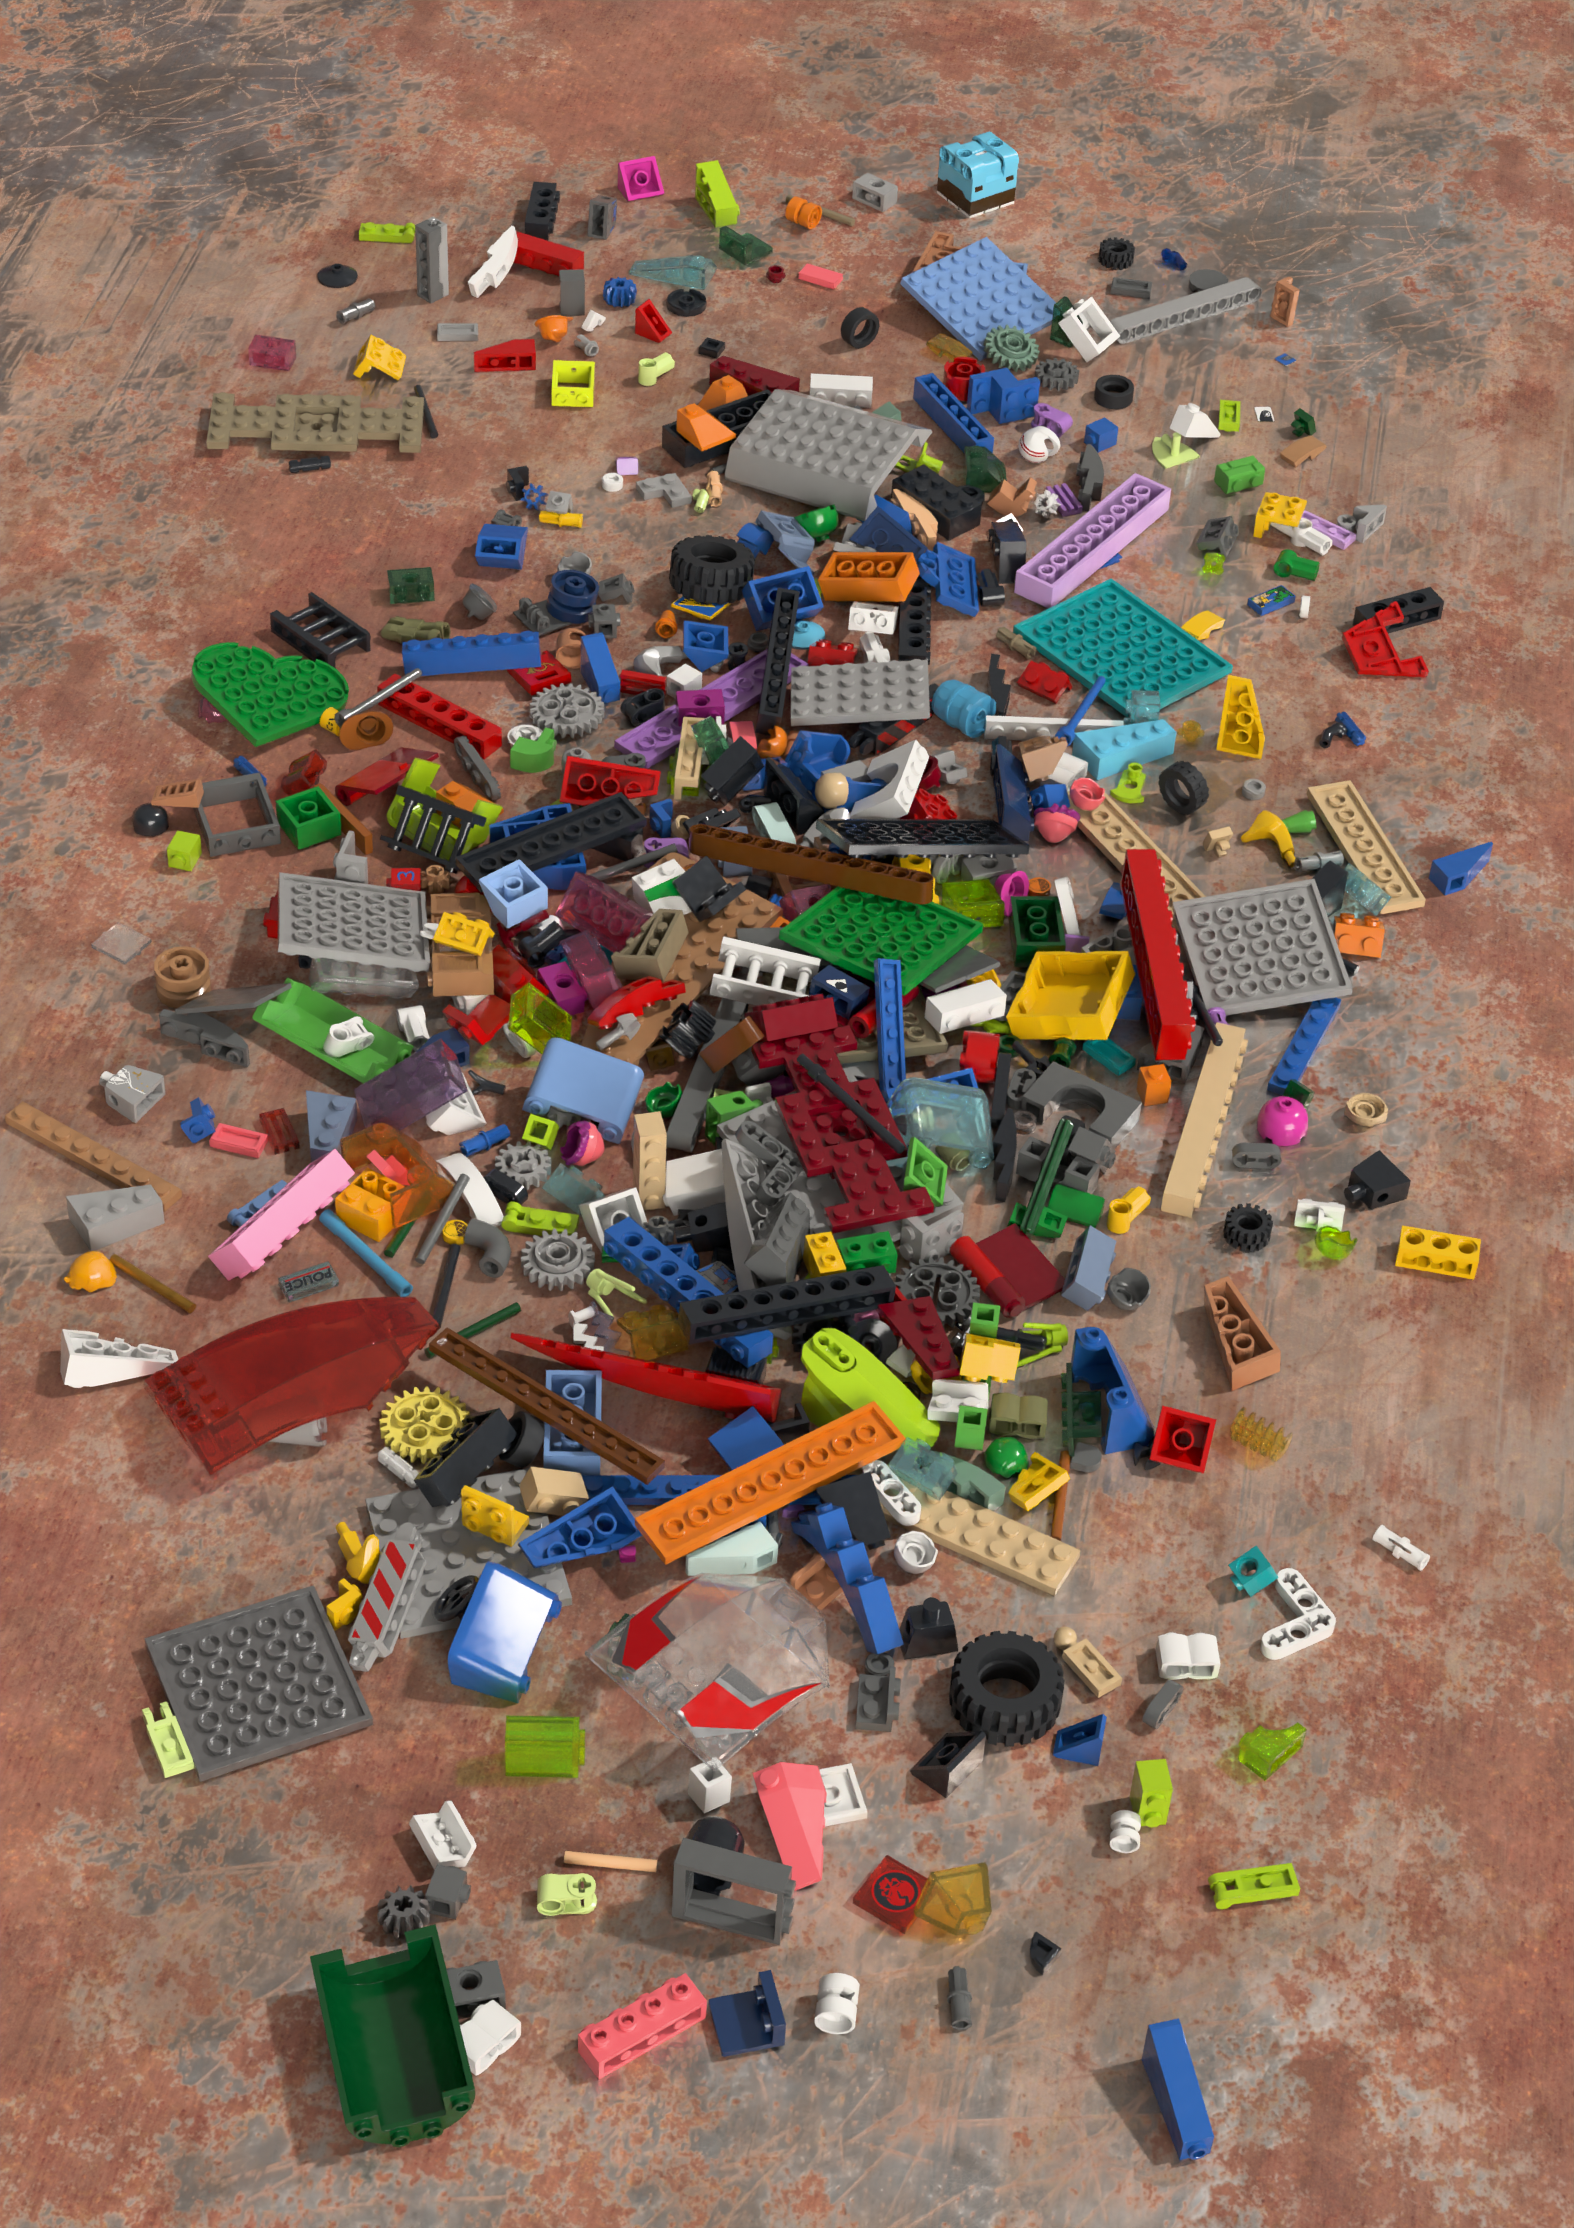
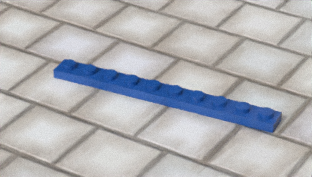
(661, 1488)

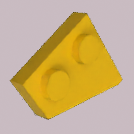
(1037, 1482)

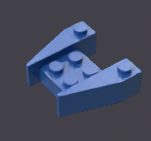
(554, 875)

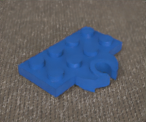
(952, 576)

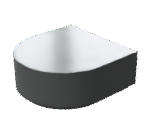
(1086, 1458)

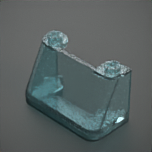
(944, 1117)

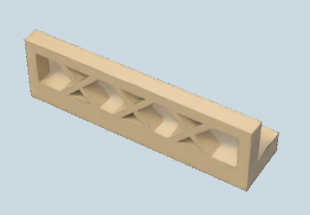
(688, 759)

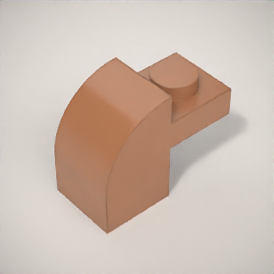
(1008, 499)

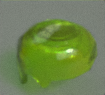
(1334, 1243)

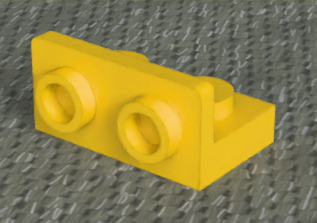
(462, 933)

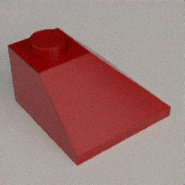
(1182, 1439)

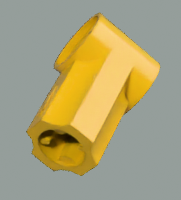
(1126, 1209)

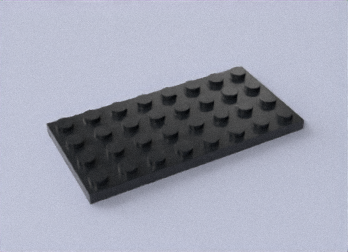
(922, 837)

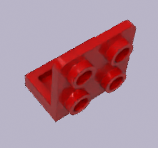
(825, 652)
(929, 807)
(482, 1021)

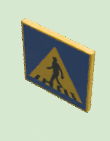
(699, 609)

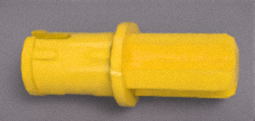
(568, 519)

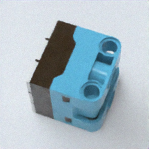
(978, 174)

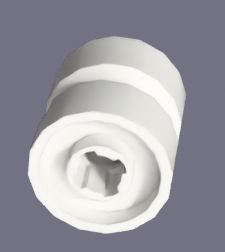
(837, 2003)

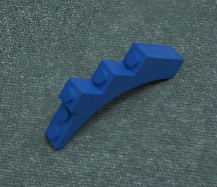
(849, 1562)

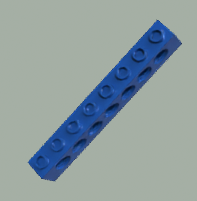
(676, 1282)

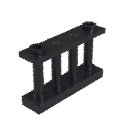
(315, 647)
(430, 806)

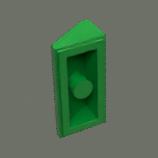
(1077, 1205)

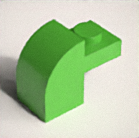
(534, 755)

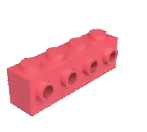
(641, 2025)

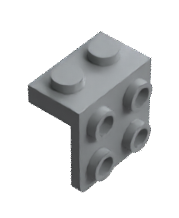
(348, 865)
(929, 1241)

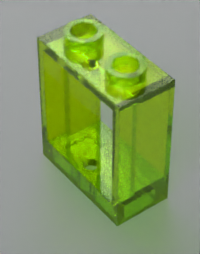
(981, 902)
(529, 1003)

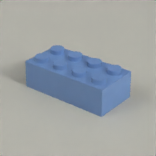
(584, 1391)

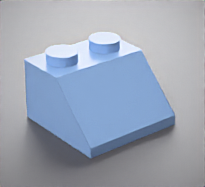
(514, 893)

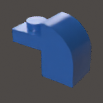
(755, 538)

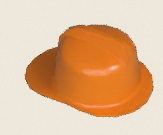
(553, 327)

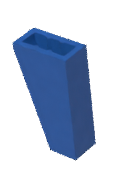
(1177, 2089)

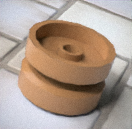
(181, 976)

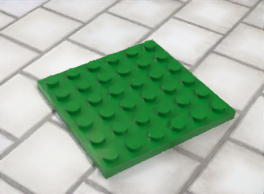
(859, 927)

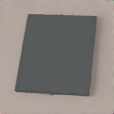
(959, 968)
(233, 998)

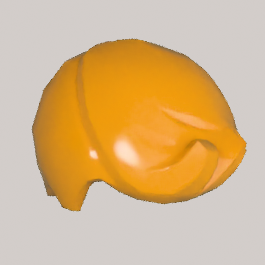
(91, 1272)

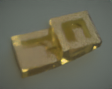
(948, 346)

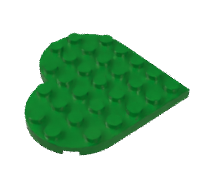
(267, 694)

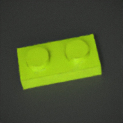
(1229, 415)

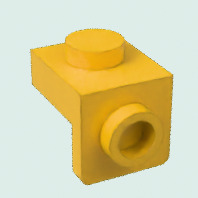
(346, 1607)

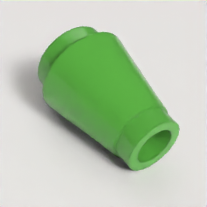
(1301, 822)

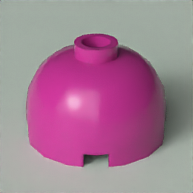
(1283, 1121)

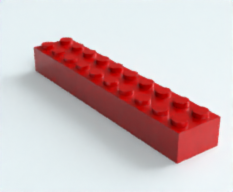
(1157, 955)

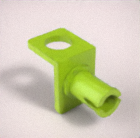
(922, 459)

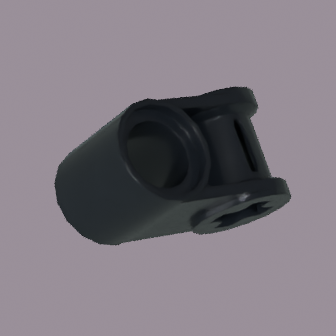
(645, 706)

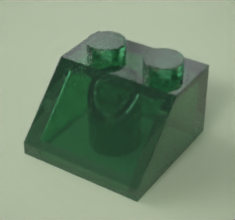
(982, 468)

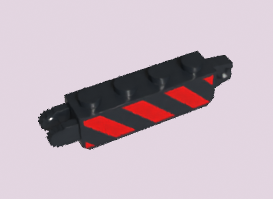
(881, 735)

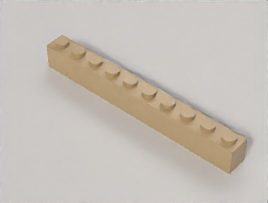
(1203, 1122)

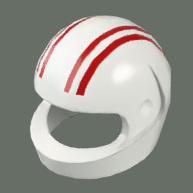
(1033, 447)

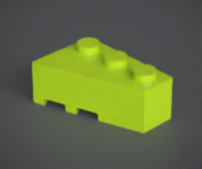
(715, 194)

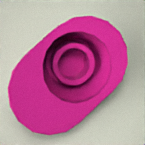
(1011, 885)

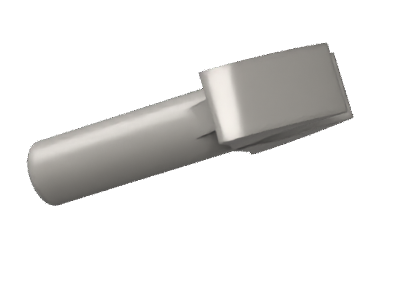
(627, 1026)

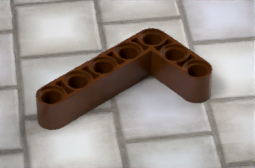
(731, 1044)

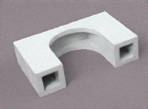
(902, 772)

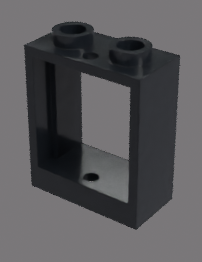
(732, 771)

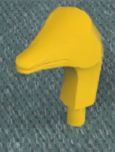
(1270, 826)
(360, 1559)

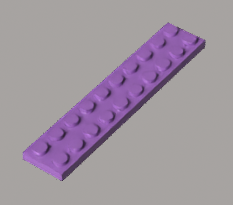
(661, 734)

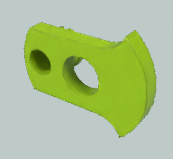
(1133, 776)

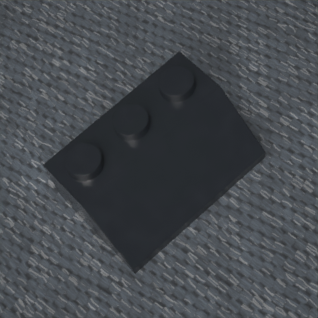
(792, 797)

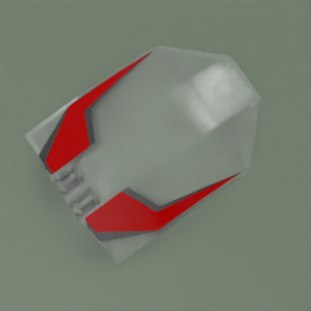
(719, 1658)

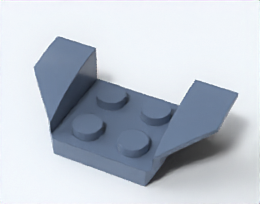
(793, 538)

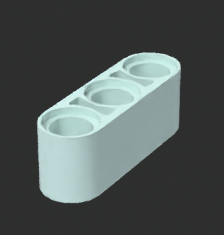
(772, 823)

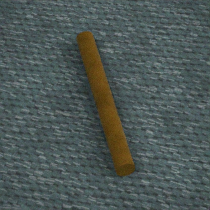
(152, 1283)

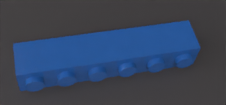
(950, 413)
(472, 653)

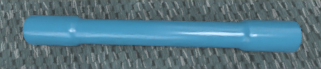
(392, 1278)

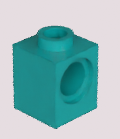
(1250, 1561)

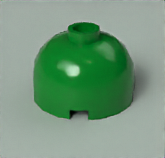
(819, 522)

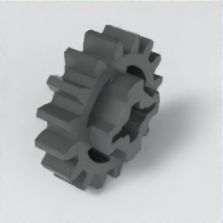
(1057, 374)

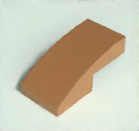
(1302, 449)

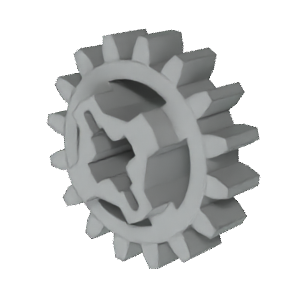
(523, 1163)

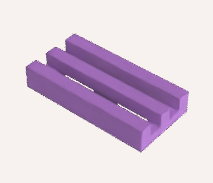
(1067, 499)

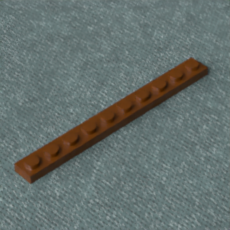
(547, 1406)

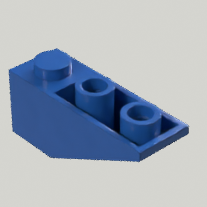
(1459, 869)

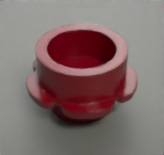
(775, 274)

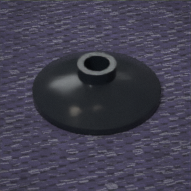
(337, 276)
(879, 1336)

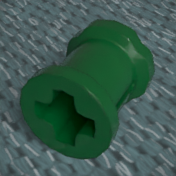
(1063, 1050)

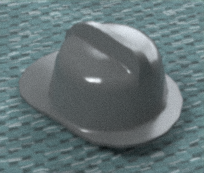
(478, 603)

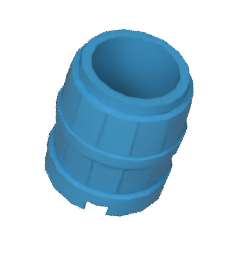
(963, 707)

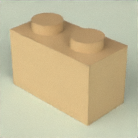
(552, 1491)

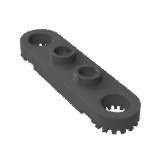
(477, 768)

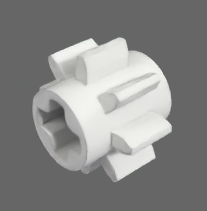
(1050, 507)

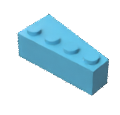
(1116, 747)

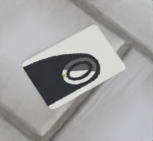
(1264, 414)

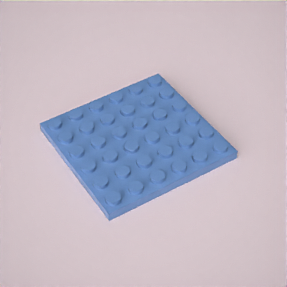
(978, 292)

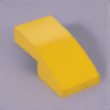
(1202, 624)

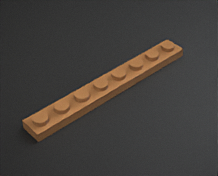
(88, 1152)

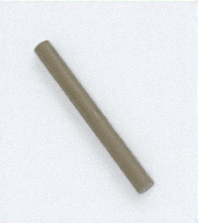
(831, 214)

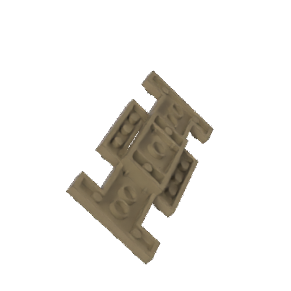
(308, 422)

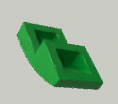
(1049, 1224)

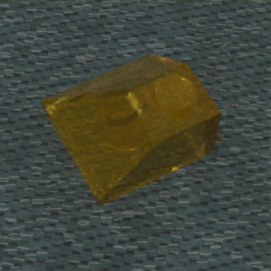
(956, 1899)

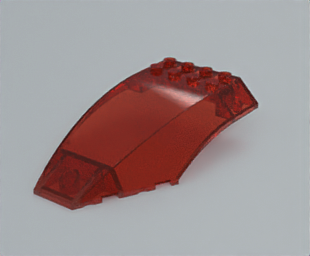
(287, 1373)

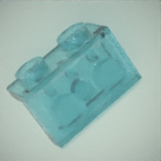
(570, 1187)

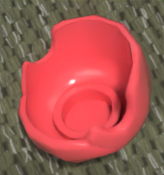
(1086, 794)

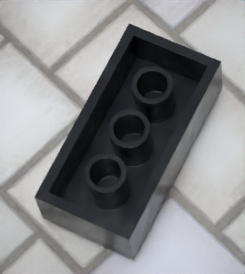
(948, 504)

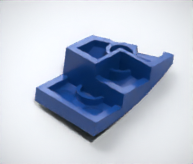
(744, 1439)

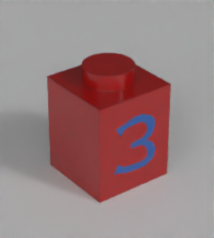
(405, 878)

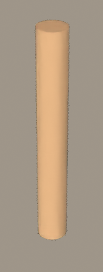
(610, 1861)

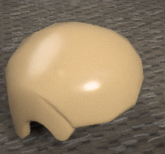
(831, 790)

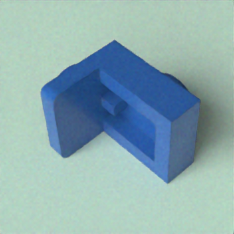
(661, 816)
(201, 1123)

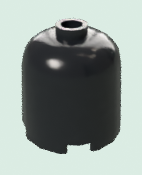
(719, 1833)

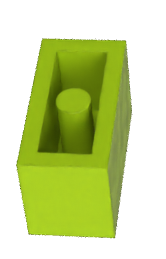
(1151, 1792)

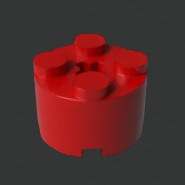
(957, 375)
(980, 1054)

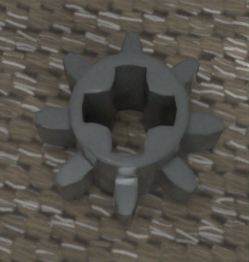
(660, 1229)

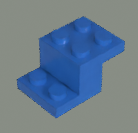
(1003, 395)

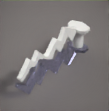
(600, 1319)

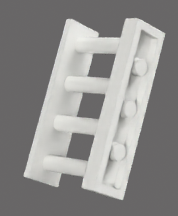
(765, 959)

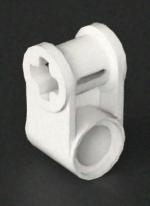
(347, 1038)

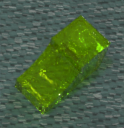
(1268, 1749)

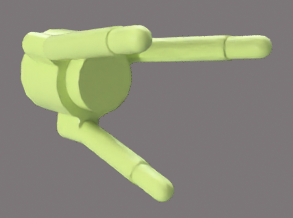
(604, 1284)

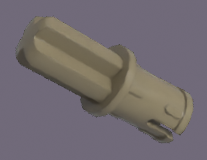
(1016, 642)

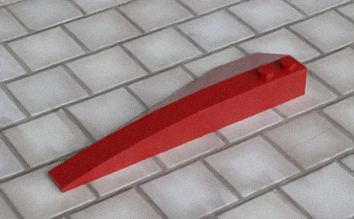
(664, 1380)

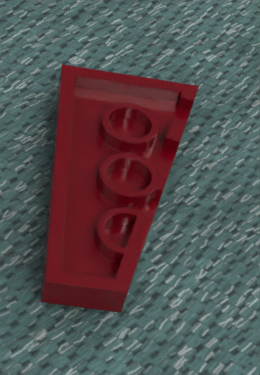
(923, 1333)

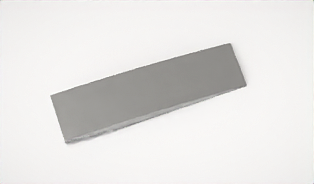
(745, 1212)

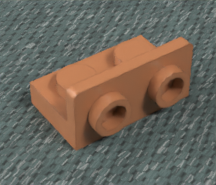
(1285, 301)
(816, 1582)

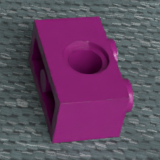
(699, 704)
(563, 987)

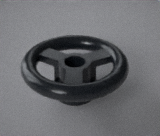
(458, 1599)

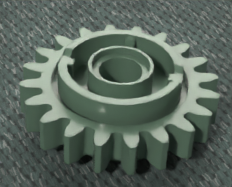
(1011, 348)

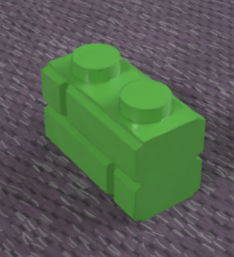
(1239, 474)

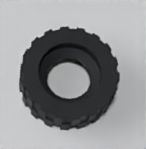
(1193, 782)

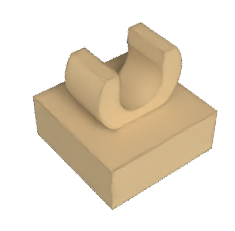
(1218, 841)

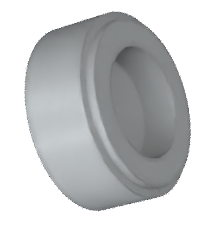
(1253, 789)

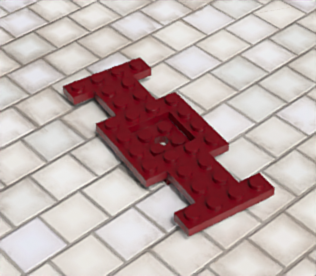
(816, 1115)

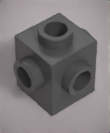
(604, 620)

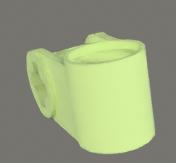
(564, 1894)

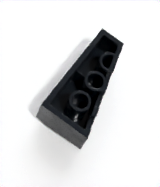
(465, 1456)

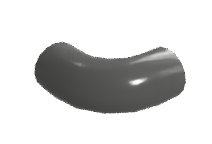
(493, 1243)

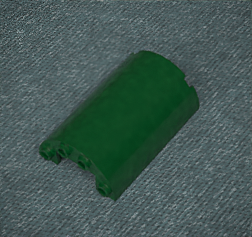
(395, 2041)

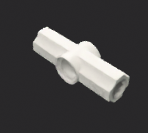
(1307, 536)
(873, 648)

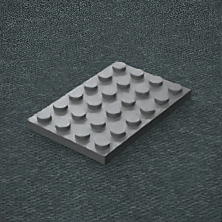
(860, 692)

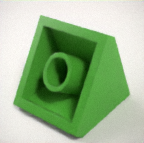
(925, 1170)

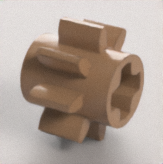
(435, 879)

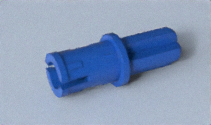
(484, 1140)

